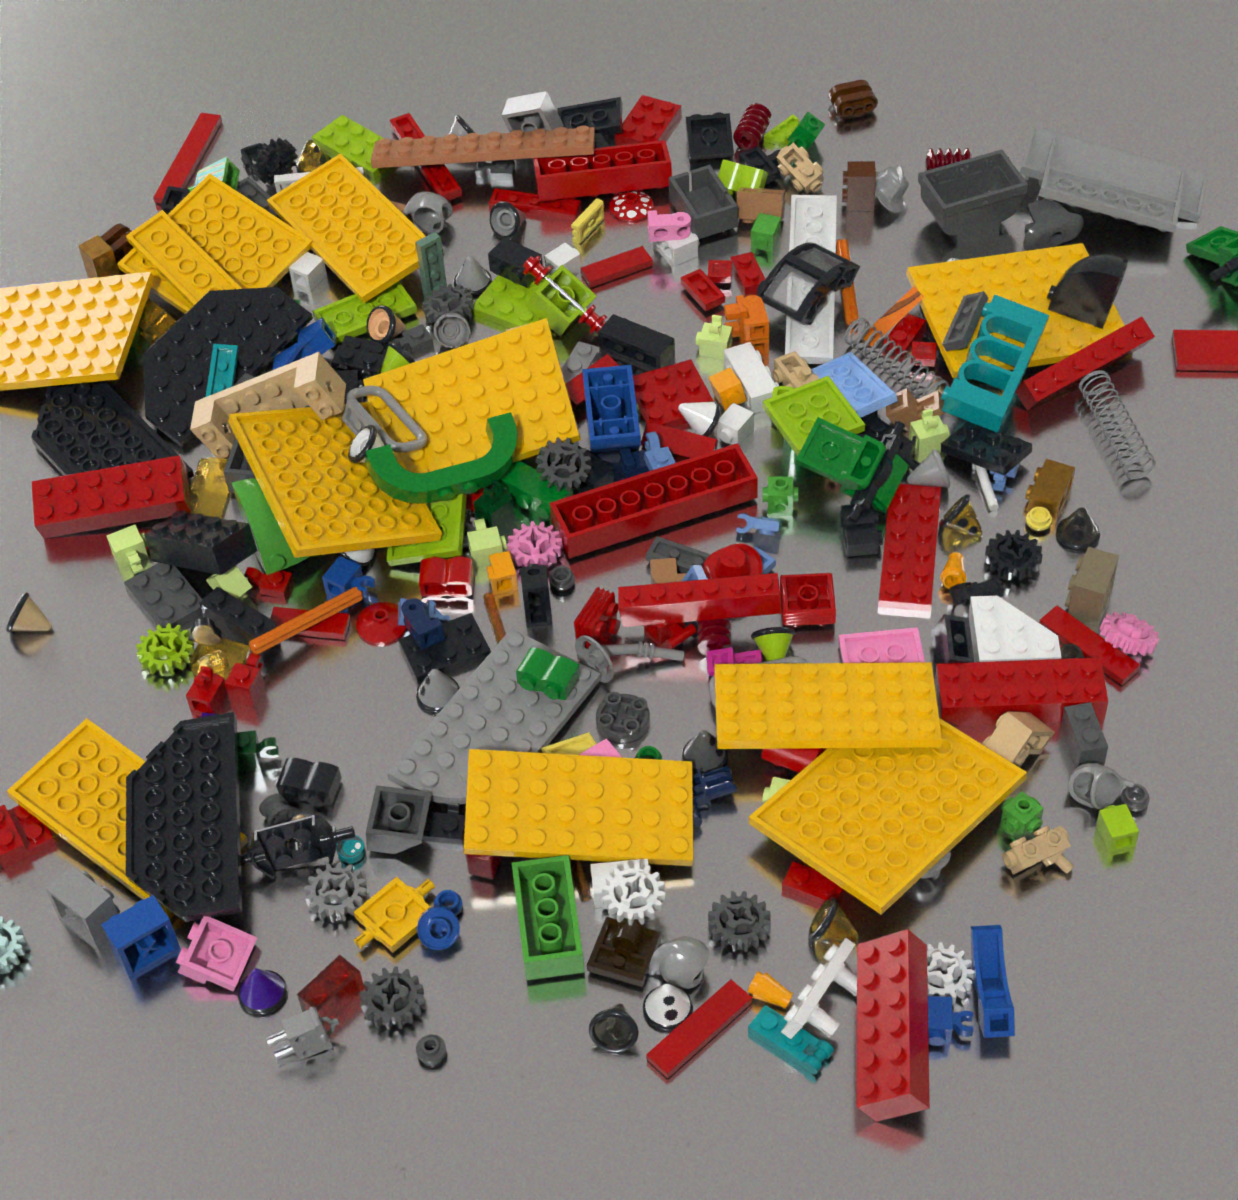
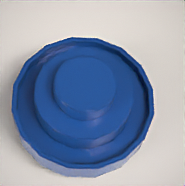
(438, 928)

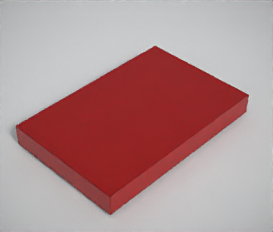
(1206, 349)

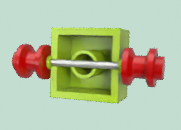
(561, 298)

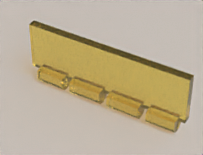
(209, 488)

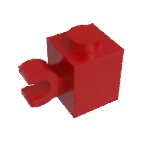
(246, 682)
(207, 692)

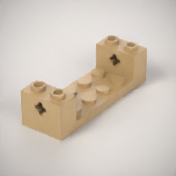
(295, 385)

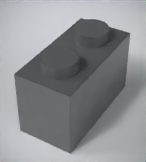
(1084, 734)

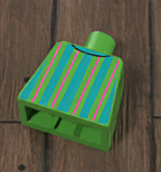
(223, 170)

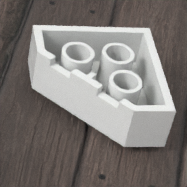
(1008, 634)

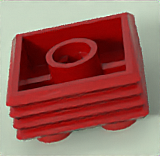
(807, 599)
(598, 617)

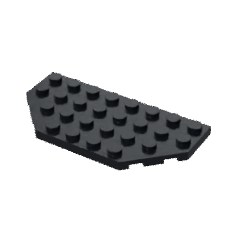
(180, 360)
(94, 429)
(188, 820)

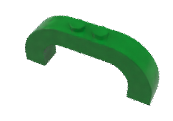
(448, 481)

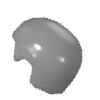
(451, 330)

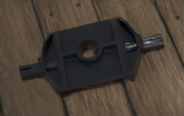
(877, 428)
(273, 852)

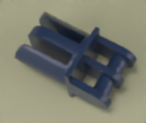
(712, 785)

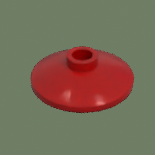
(378, 630)

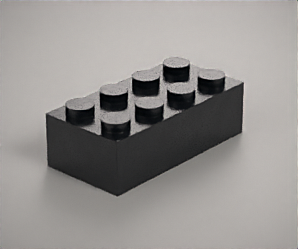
(200, 542)

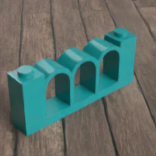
(982, 405)

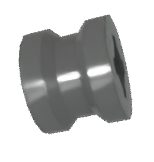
(276, 810)

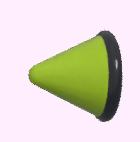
(395, 358)
(773, 641)

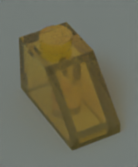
(154, 321)

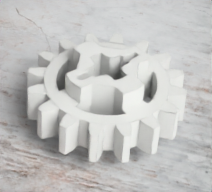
(629, 883)
(944, 969)

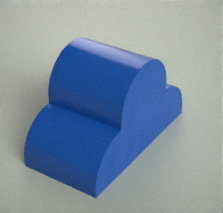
(611, 409)

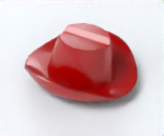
(733, 561)

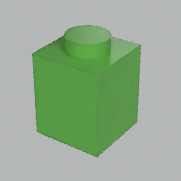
(765, 232)

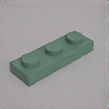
(431, 263)

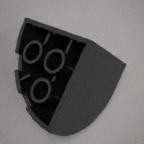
(1088, 288)

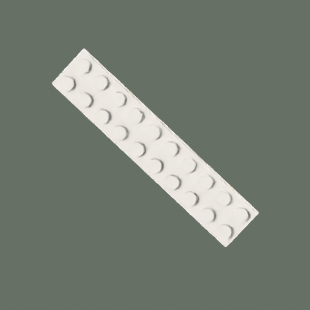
(813, 221)

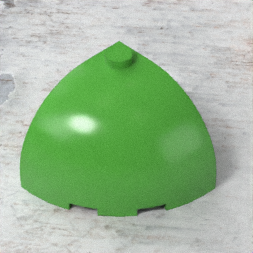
(270, 542)

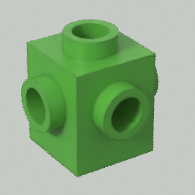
(780, 496)
(1021, 815)

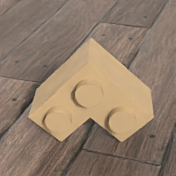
(1018, 736)

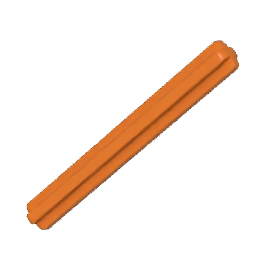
(848, 293)
(305, 620)

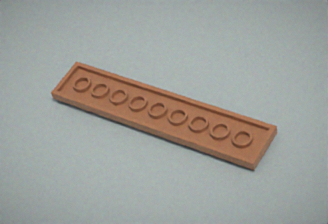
(483, 147)

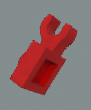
(273, 585)

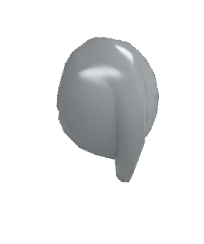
(428, 210)
(1101, 780)
(680, 961)

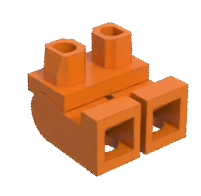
(750, 322)

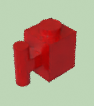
(670, 633)

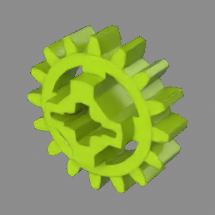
(165, 649)

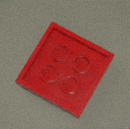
(664, 389)

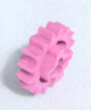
(546, 540)
(1129, 633)

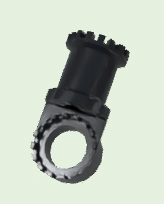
(967, 590)

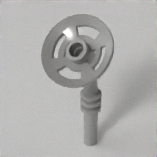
(600, 655)

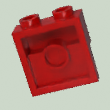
(21, 835)

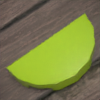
(781, 132)

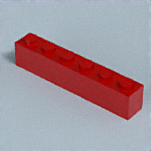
(1089, 359)
(699, 600)

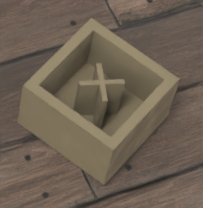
(1091, 585)

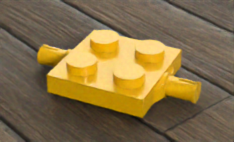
(392, 914)

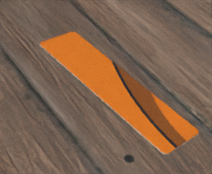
(895, 314)

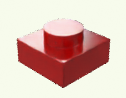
(720, 271)
(924, 352)

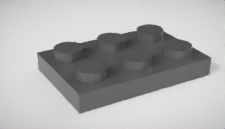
(165, 595)

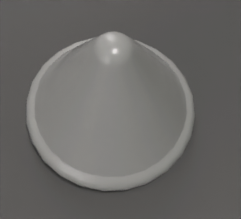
(930, 472)

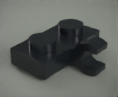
(757, 158)

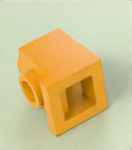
(502, 573)

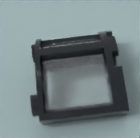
(804, 279)

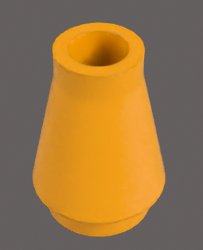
(953, 571)
(769, 990)

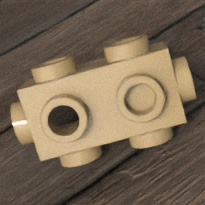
(806, 175)
(792, 371)
(1045, 847)

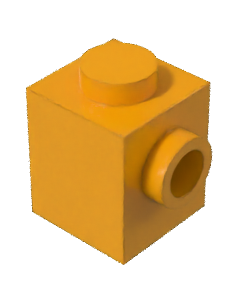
(727, 388)

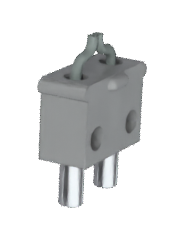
(305, 1034)

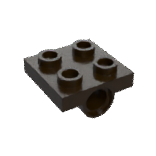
(624, 951)

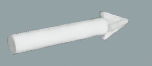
(986, 487)

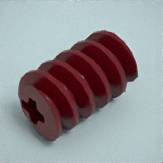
(752, 126)
(934, 161)
(713, 635)

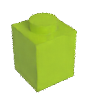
(1117, 828)

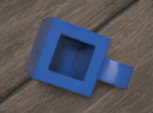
(345, 575)
(943, 1021)

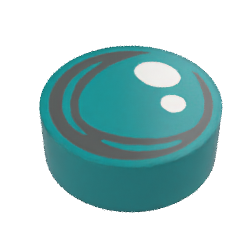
(351, 850)

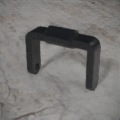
(245, 152)

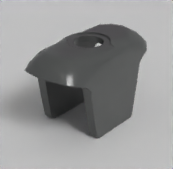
(1050, 225)

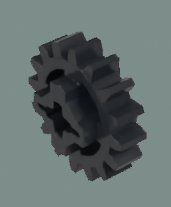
(274, 160)
(1013, 555)

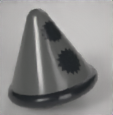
(704, 753)

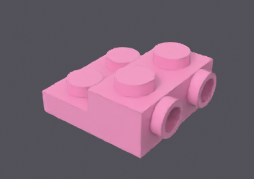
(216, 953)

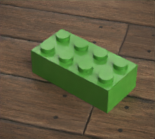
(547, 917)

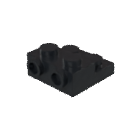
(709, 136)
(360, 355)

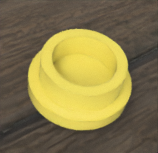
(1039, 519)

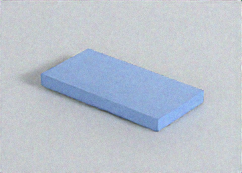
(857, 384)

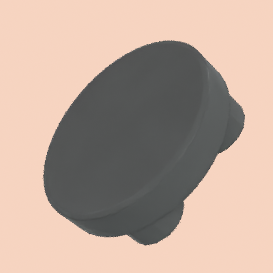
(622, 717)

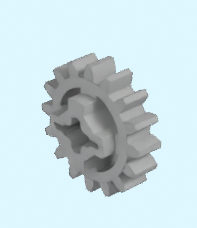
(335, 892)

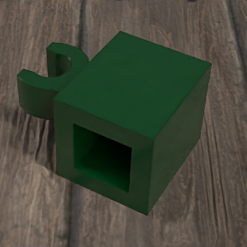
(494, 505)
(252, 751)

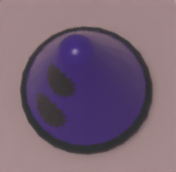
(262, 991)

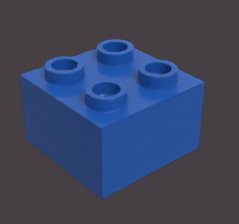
(141, 936)

